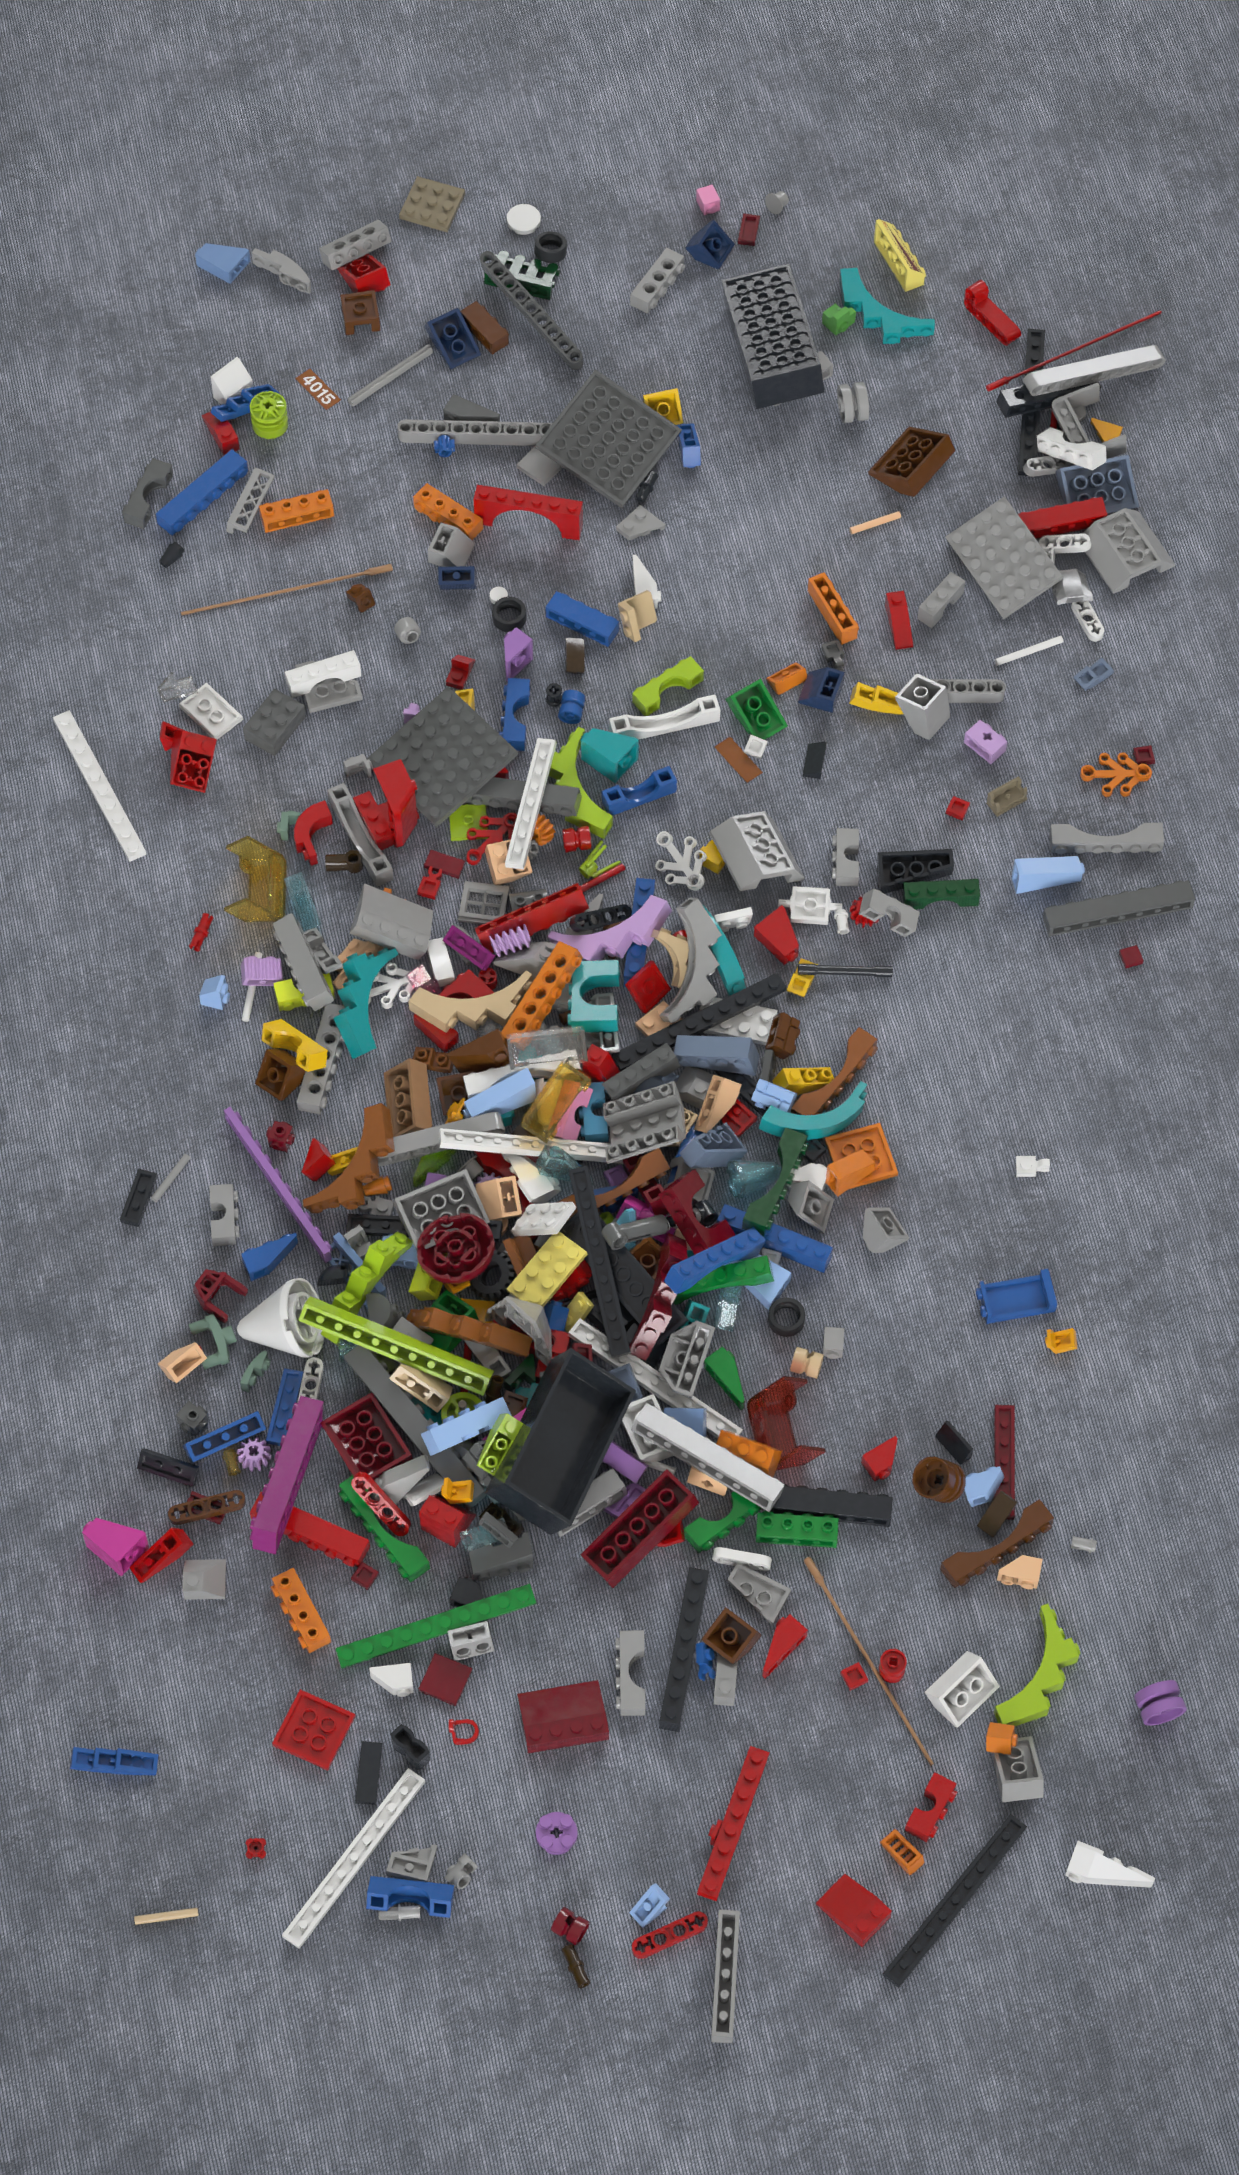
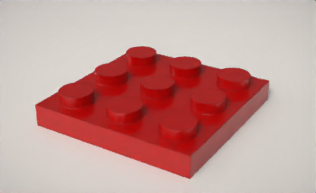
(313, 1729)

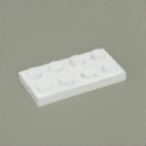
(750, 1023)

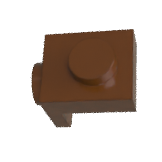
(361, 596)

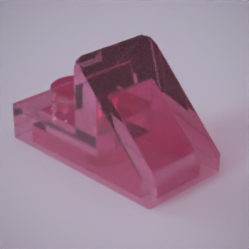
(420, 978)

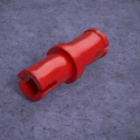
(201, 932)

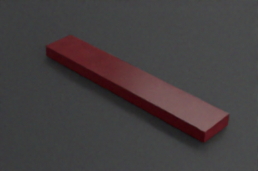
(1005, 1448)

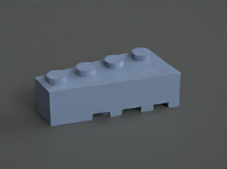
(718, 1053)
(713, 1148)

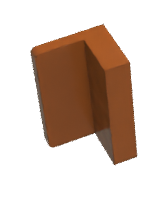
(520, 1251)

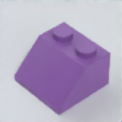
(518, 652)

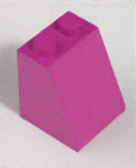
(115, 1543)

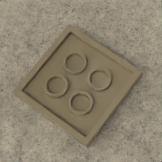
(432, 204)

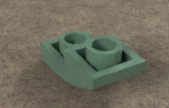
(255, 1369)

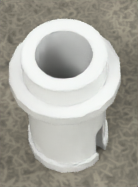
(842, 921)

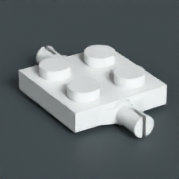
(810, 905)

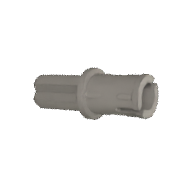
(400, 1913)

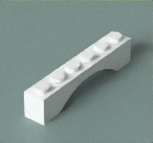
(697, 713)
(479, 1082)

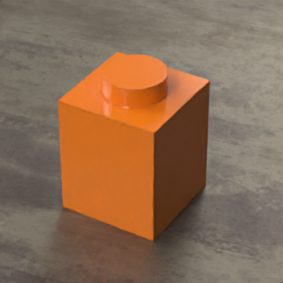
(1001, 1738)

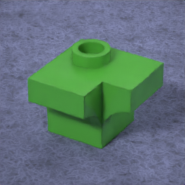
(838, 318)

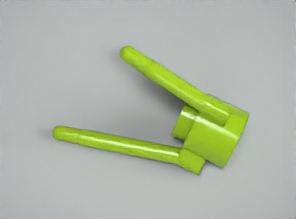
(589, 867)

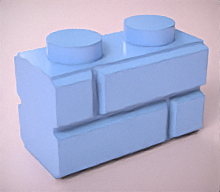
(771, 1094)

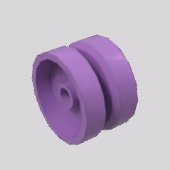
(1160, 1702)

